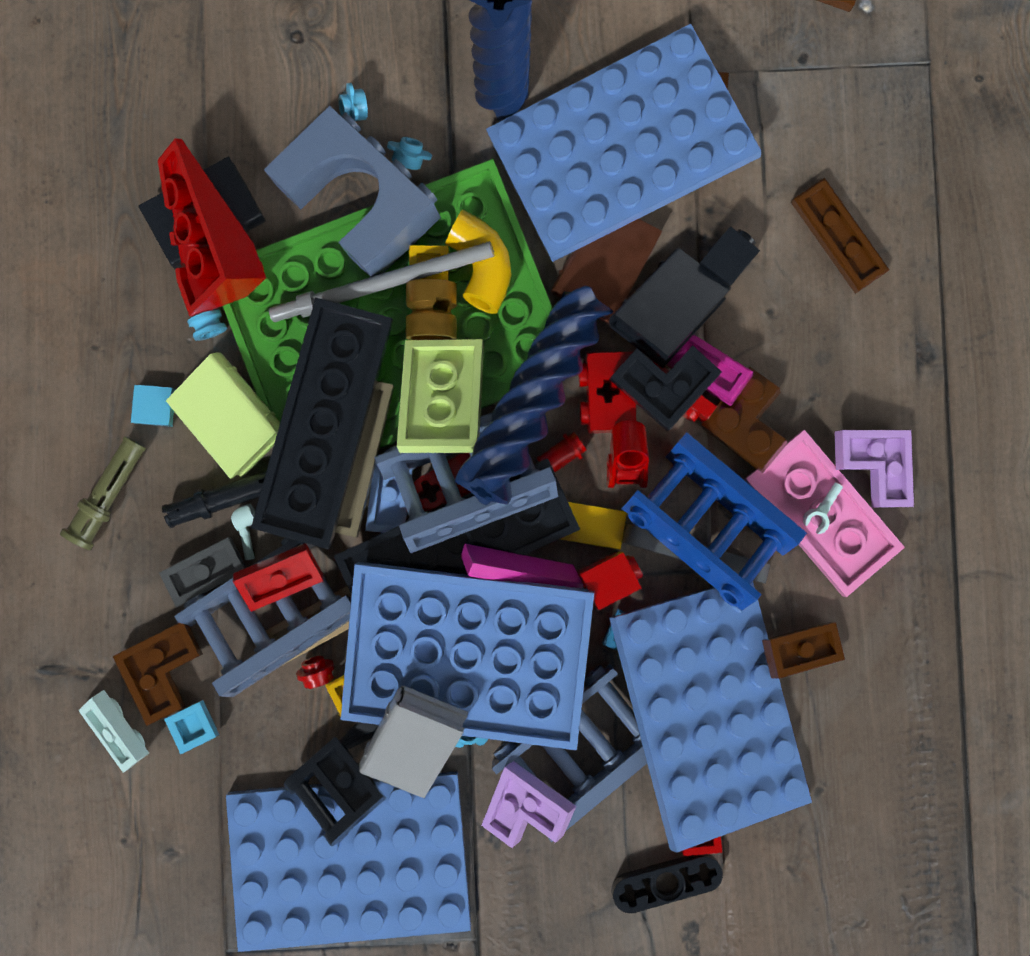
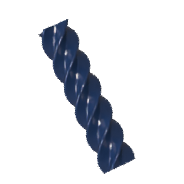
(501, 54)
(534, 390)

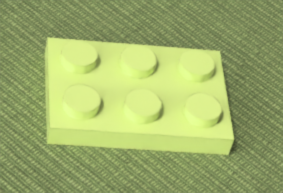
(440, 396)

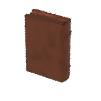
(609, 264)

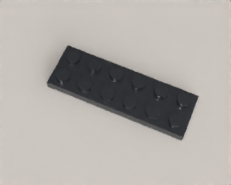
(322, 423)
(513, 534)

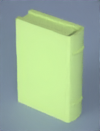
(225, 415)

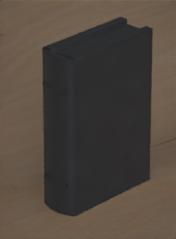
(232, 189)
(669, 307)

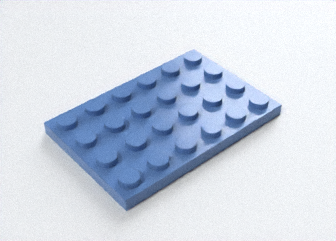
(623, 142)
(475, 643)
(709, 716)
(385, 880)

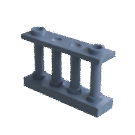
(459, 513)
(268, 652)
(618, 765)

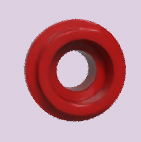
(315, 672)

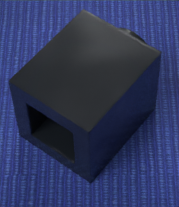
(730, 255)

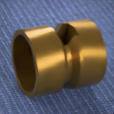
(431, 309)

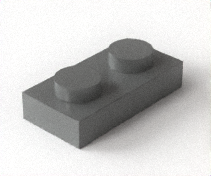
(202, 571)

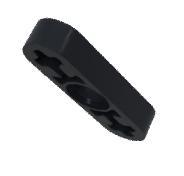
(643, 902)

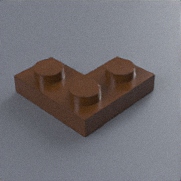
(740, 426)
(147, 670)

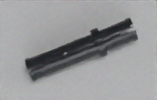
(206, 503)

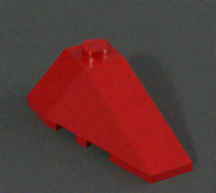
(213, 247)

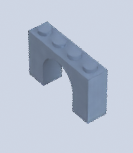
(336, 147)

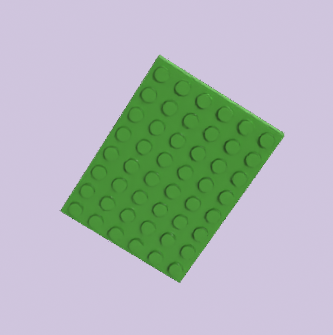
(319, 263)

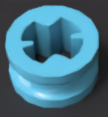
(207, 325)

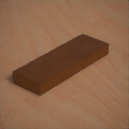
(840, 235)

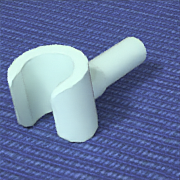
(823, 509)
(241, 520)

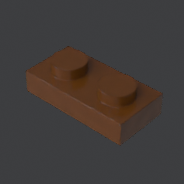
(803, 650)

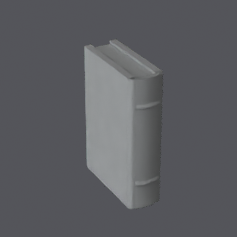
(412, 741)

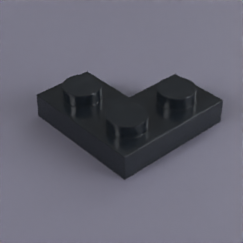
(661, 394)

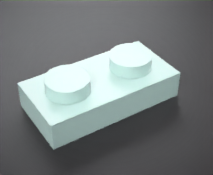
(113, 731)

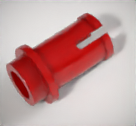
(564, 452)

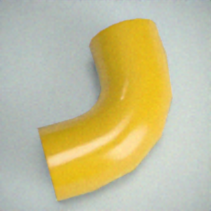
(490, 276)

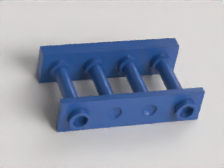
(737, 496)

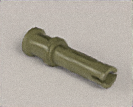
(98, 513)

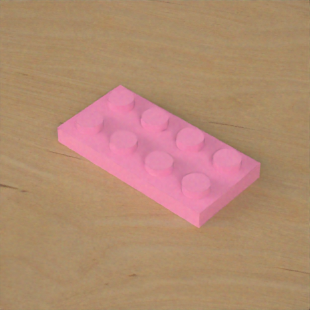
(856, 536)

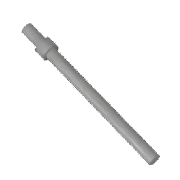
(304, 302)

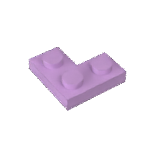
(888, 459)
(524, 800)

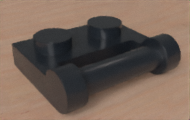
(341, 777)

